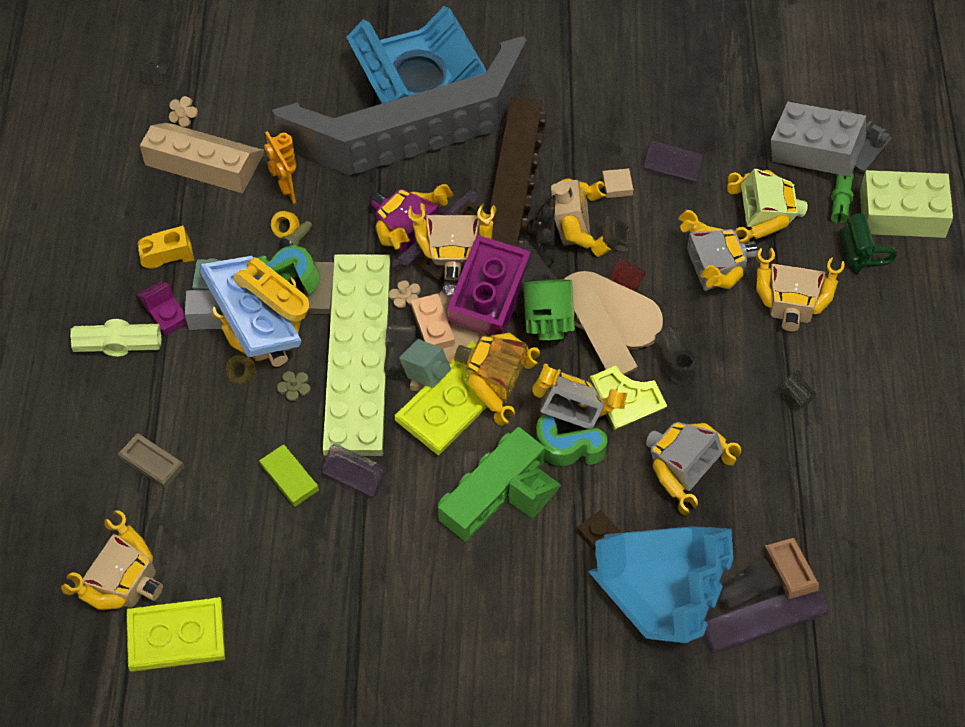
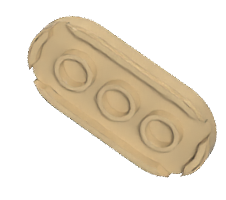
(633, 314)

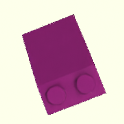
(488, 286)

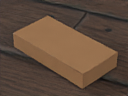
(791, 568)

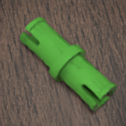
(841, 198)

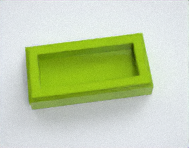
(289, 475)

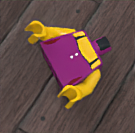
(392, 217)

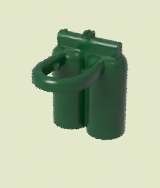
(860, 246)

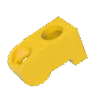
(165, 248)

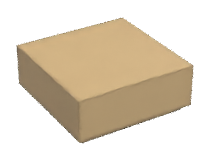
(617, 183)

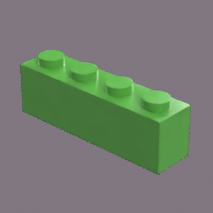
(487, 487)

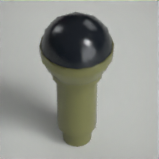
(296, 236)

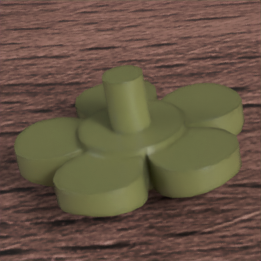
(294, 386)

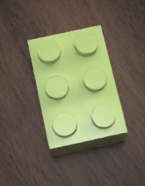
(906, 203)

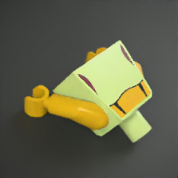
(767, 202)

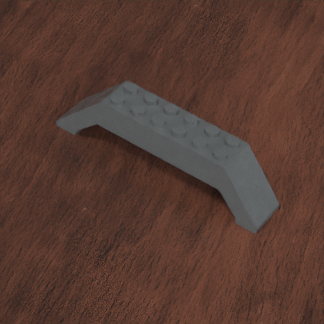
(409, 123)

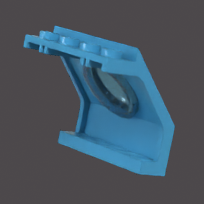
(416, 59)

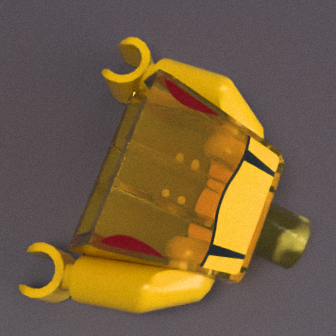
(495, 368)

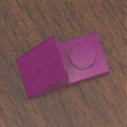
(163, 307)

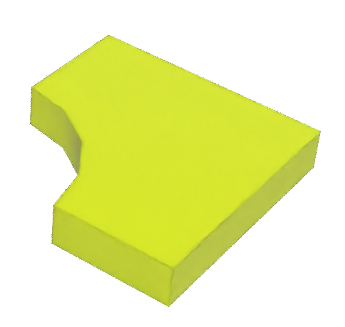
(641, 401)

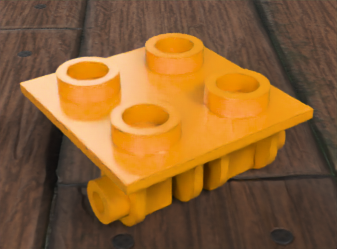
(282, 161)

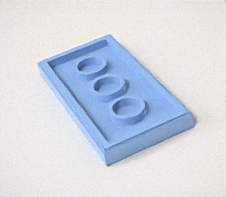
(252, 320)

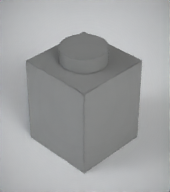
(198, 310)

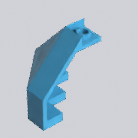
(665, 577)

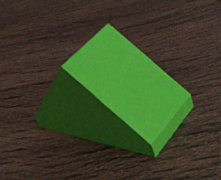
(532, 491)

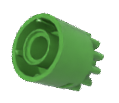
(549, 308)

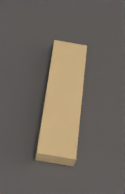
(600, 326)

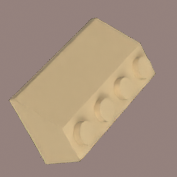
(200, 156)

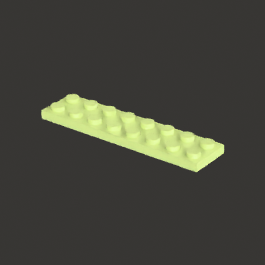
(357, 354)

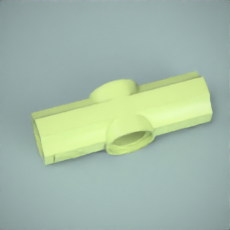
(116, 337)

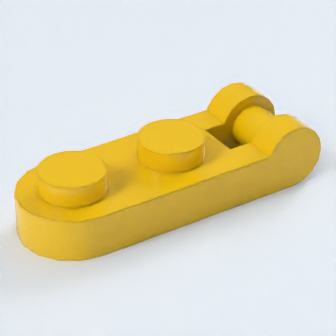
(273, 290)

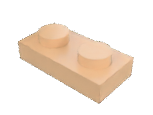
(432, 321)

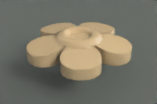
(182, 111)
(404, 294)

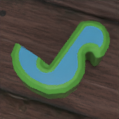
(295, 262)
(569, 447)

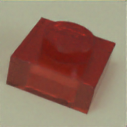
(627, 275)

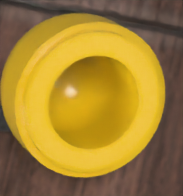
(282, 215)

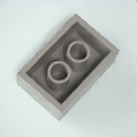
(818, 138)

